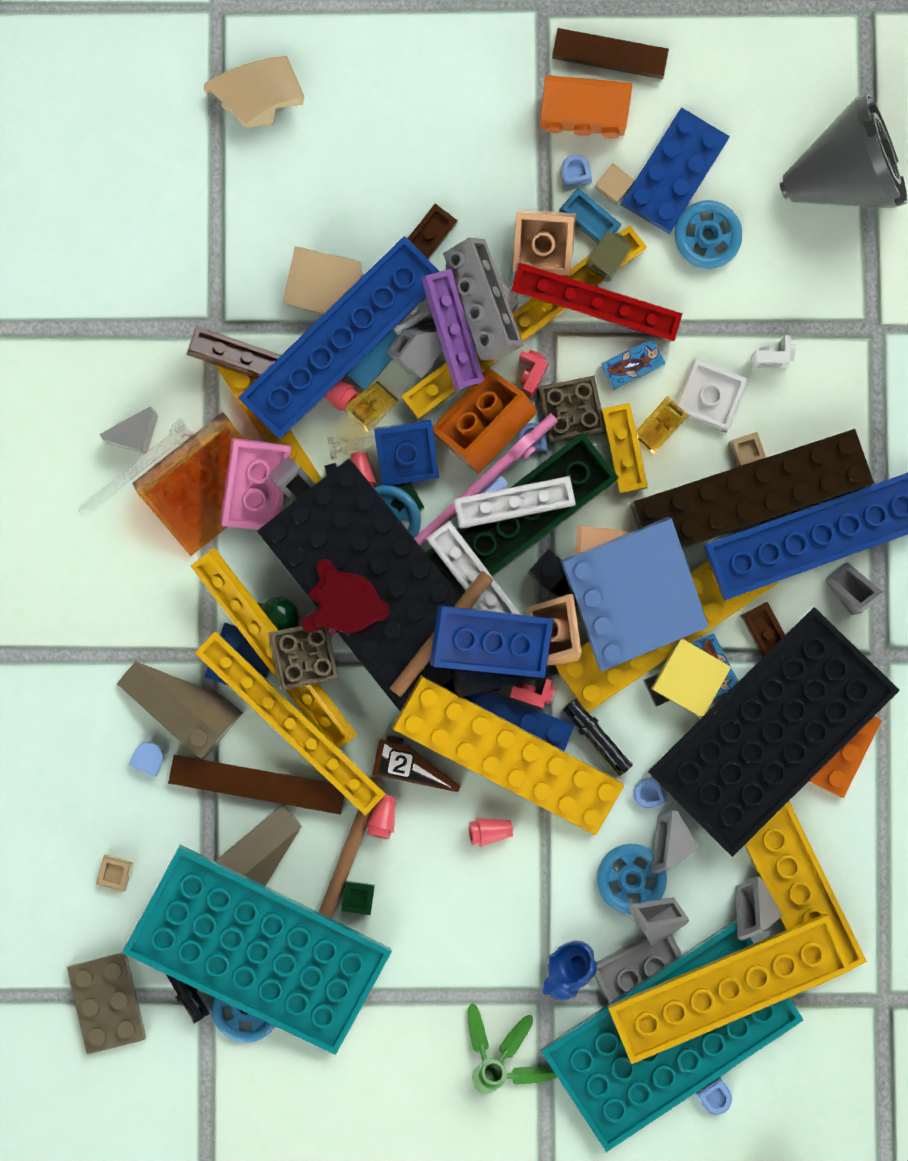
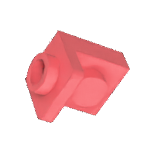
(532, 378)
(527, 694)

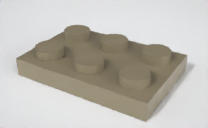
(106, 1002)

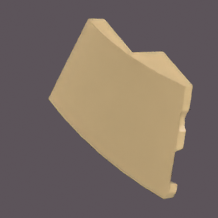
(257, 90)
(319, 279)

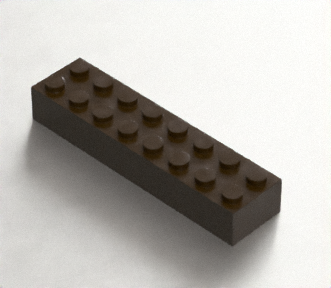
(760, 490)

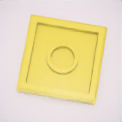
(691, 677)

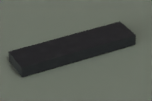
(473, 682)

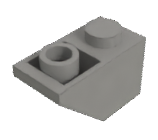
(416, 349)

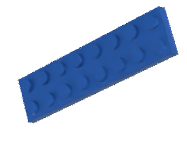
(339, 339)
(810, 537)

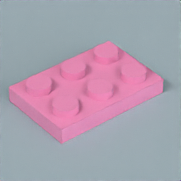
(249, 493)

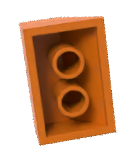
(585, 106)
(484, 420)

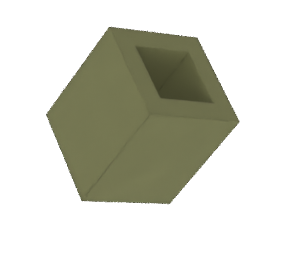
(609, 255)

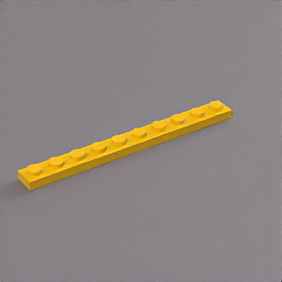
(529, 320)

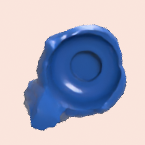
(569, 970)

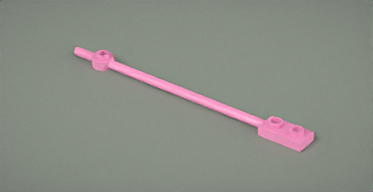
(522, 449)

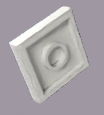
(711, 394)

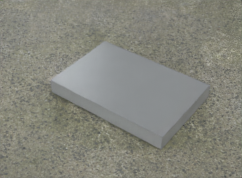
(632, 965)

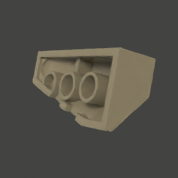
(186, 710)
(263, 847)

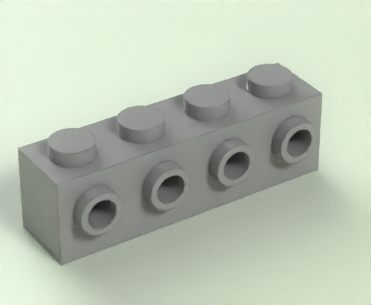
(483, 299)

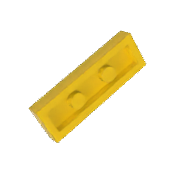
(624, 448)

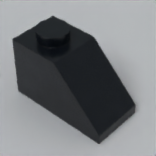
(550, 574)

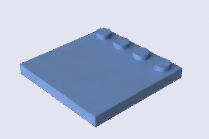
(634, 593)

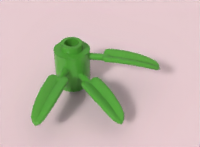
(508, 1048)

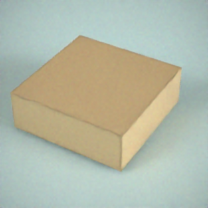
(614, 183)
(747, 449)
(114, 872)

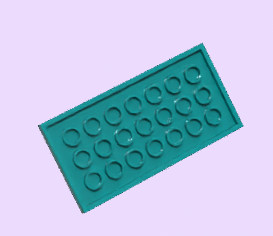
(257, 950)
(626, 1096)

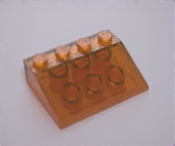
(190, 484)

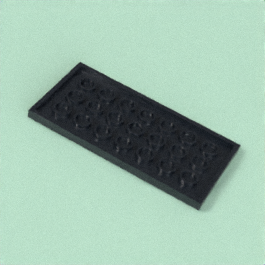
(362, 536)
(773, 731)

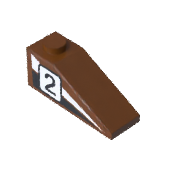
(406, 764)

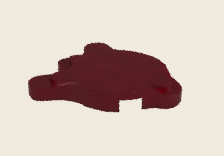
(344, 601)

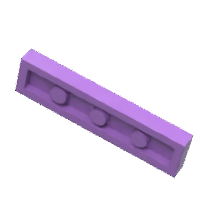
(452, 329)

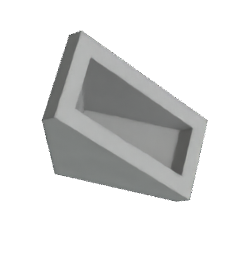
(133, 432)
(291, 479)
(853, 589)
(672, 842)
(754, 908)
(658, 918)

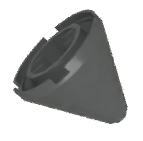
(849, 163)

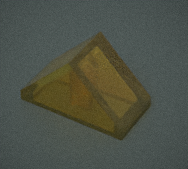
(371, 406)
(661, 424)

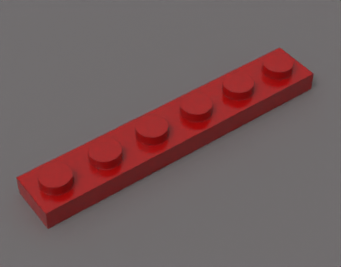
(595, 302)

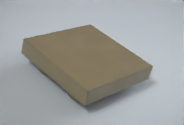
(574, 406)
(302, 657)

